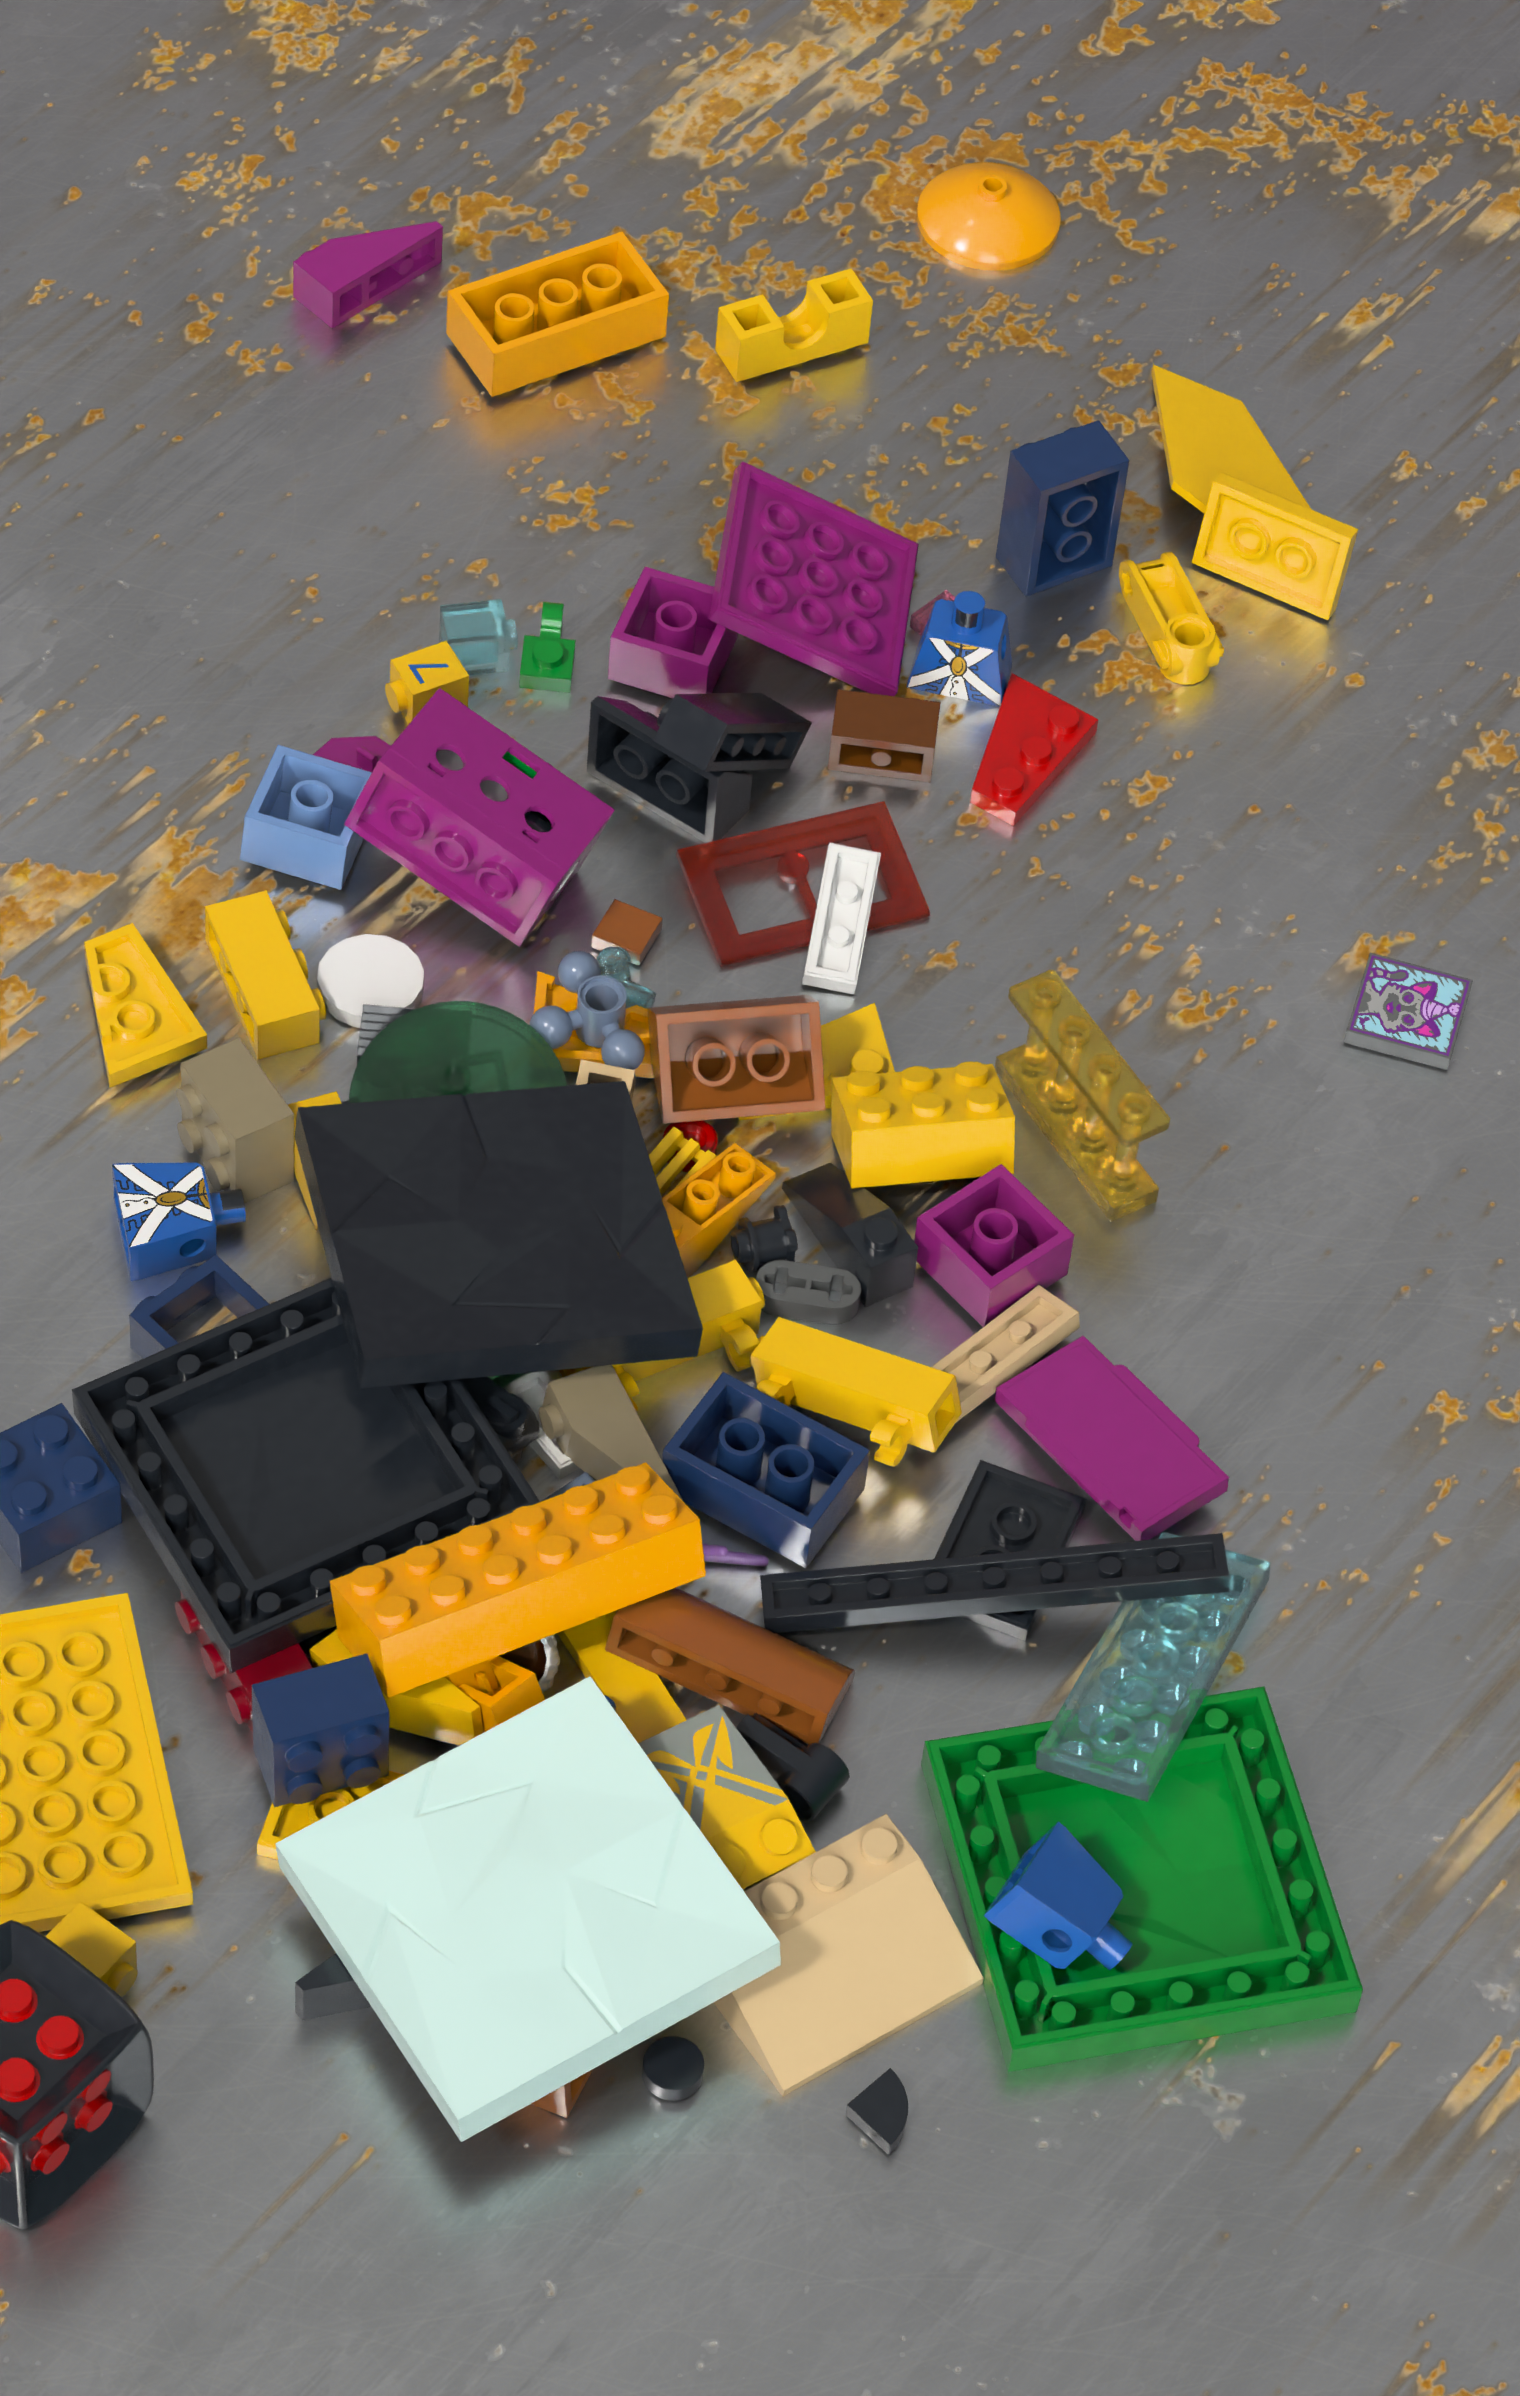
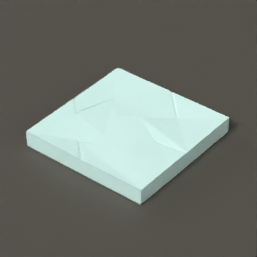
(527, 1907)

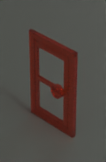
(785, 841)

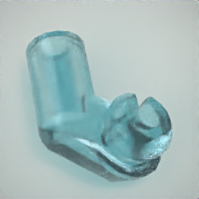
(615, 964)

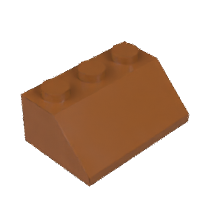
(737, 1058)

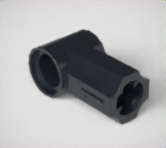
(805, 1774)

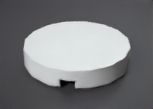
(369, 972)

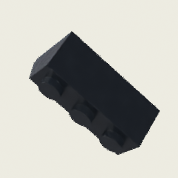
(629, 761)

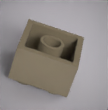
(236, 1121)

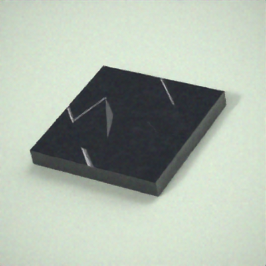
(495, 1234)
(280, 1473)

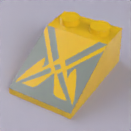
(730, 1796)

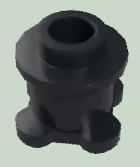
(764, 1240)

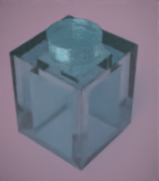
(479, 635)

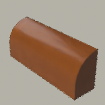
(732, 1661)

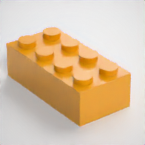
(557, 313)

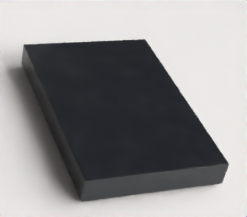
(1010, 1515)

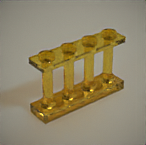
(1082, 1095)

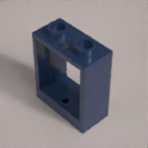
(189, 1293)

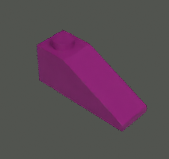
(363, 268)

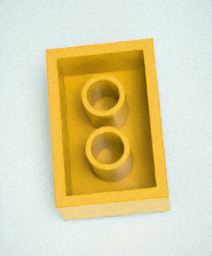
(921, 1124)

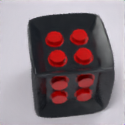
(69, 2074)

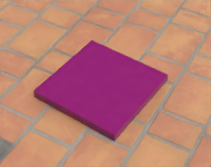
(814, 581)

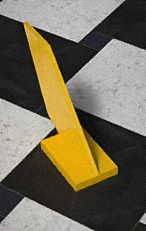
(1254, 514)

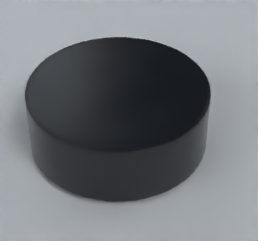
(673, 2068)

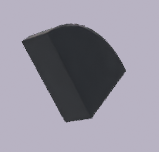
(881, 2111)

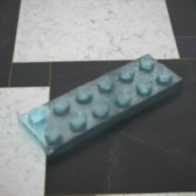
(1148, 1683)

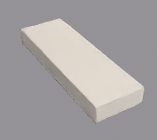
(841, 918)

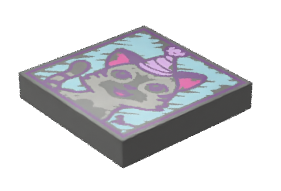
(1408, 1011)

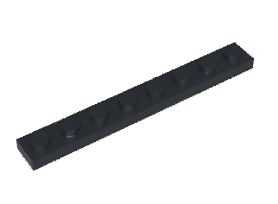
(994, 1583)

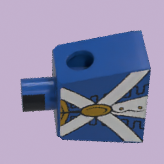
(963, 651)
(169, 1215)

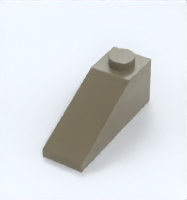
(598, 1424)

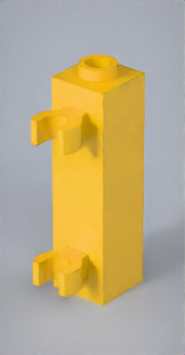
(730, 1319)
(858, 1386)

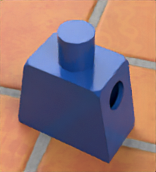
(1061, 1903)

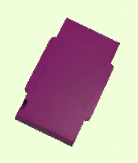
(1113, 1438)

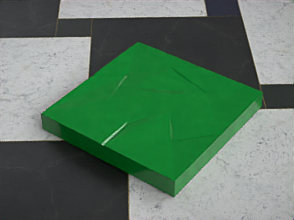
(1213, 1881)

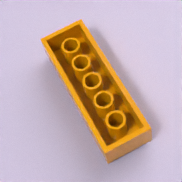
(518, 1578)

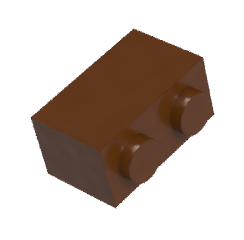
(884, 735)

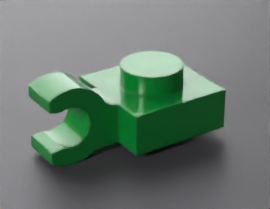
(548, 659)

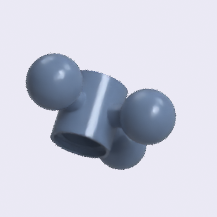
(598, 1015)

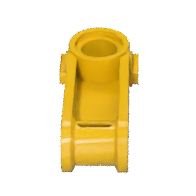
(1171, 618)

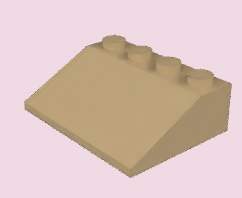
(858, 1953)

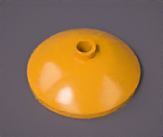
(988, 216)

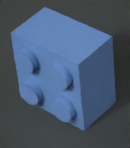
(301, 816)

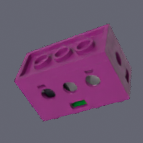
(478, 816)

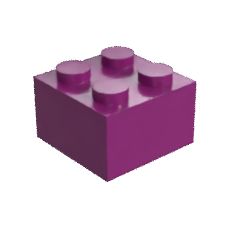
(667, 637)
(992, 1244)

